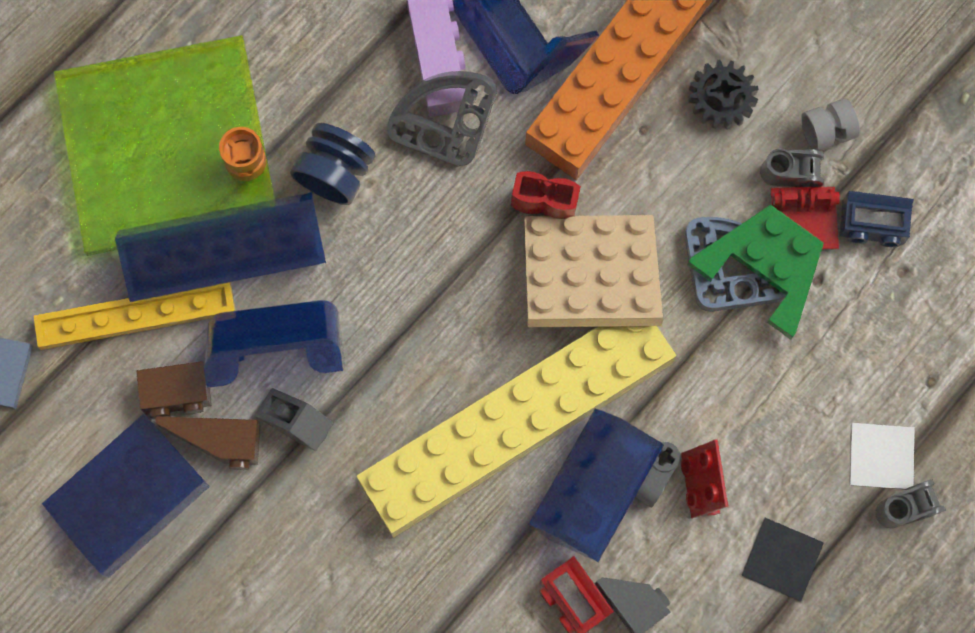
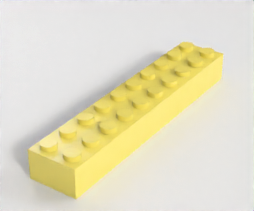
(512, 422)

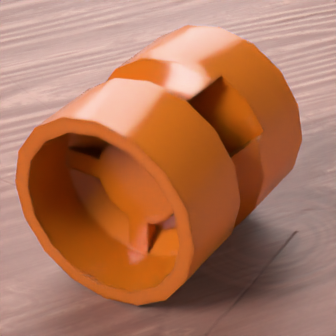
(242, 146)

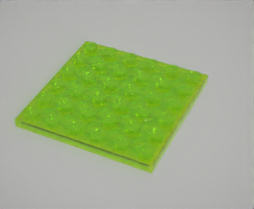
(150, 135)

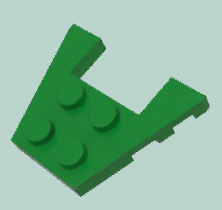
(776, 252)

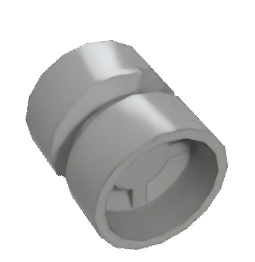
(835, 123)

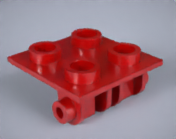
(812, 209)
(704, 479)

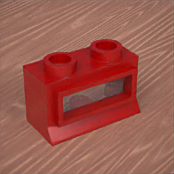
(575, 597)

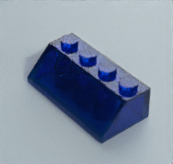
(596, 485)

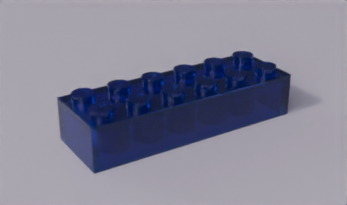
(220, 247)

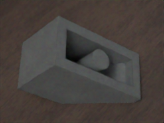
(294, 418)
(634, 603)

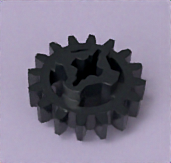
(713, 104)

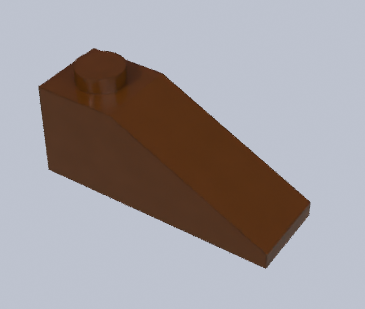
(226, 440)

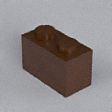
(173, 389)

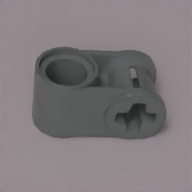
(799, 167)
(658, 476)
(914, 503)

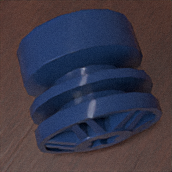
(333, 163)

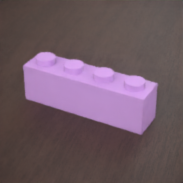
(436, 50)

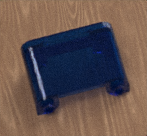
(273, 329)

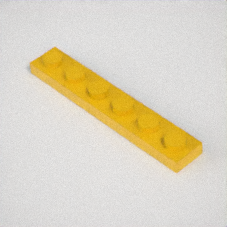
(129, 317)

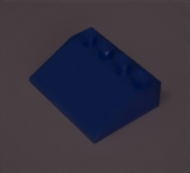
(125, 496)

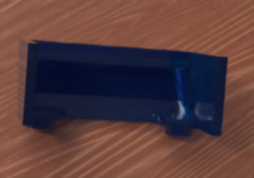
(515, 44)

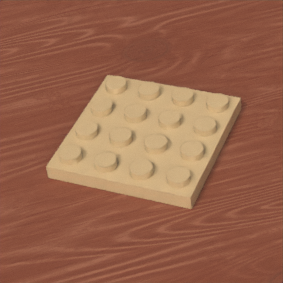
(592, 271)

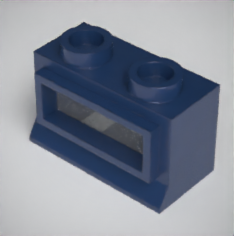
(876, 218)

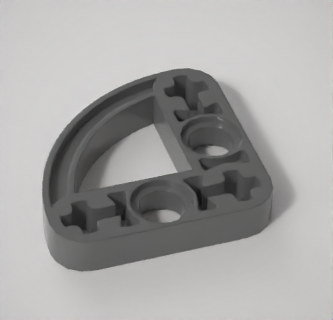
(448, 137)

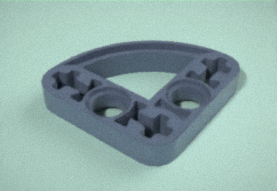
(722, 226)

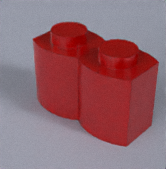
(537, 195)

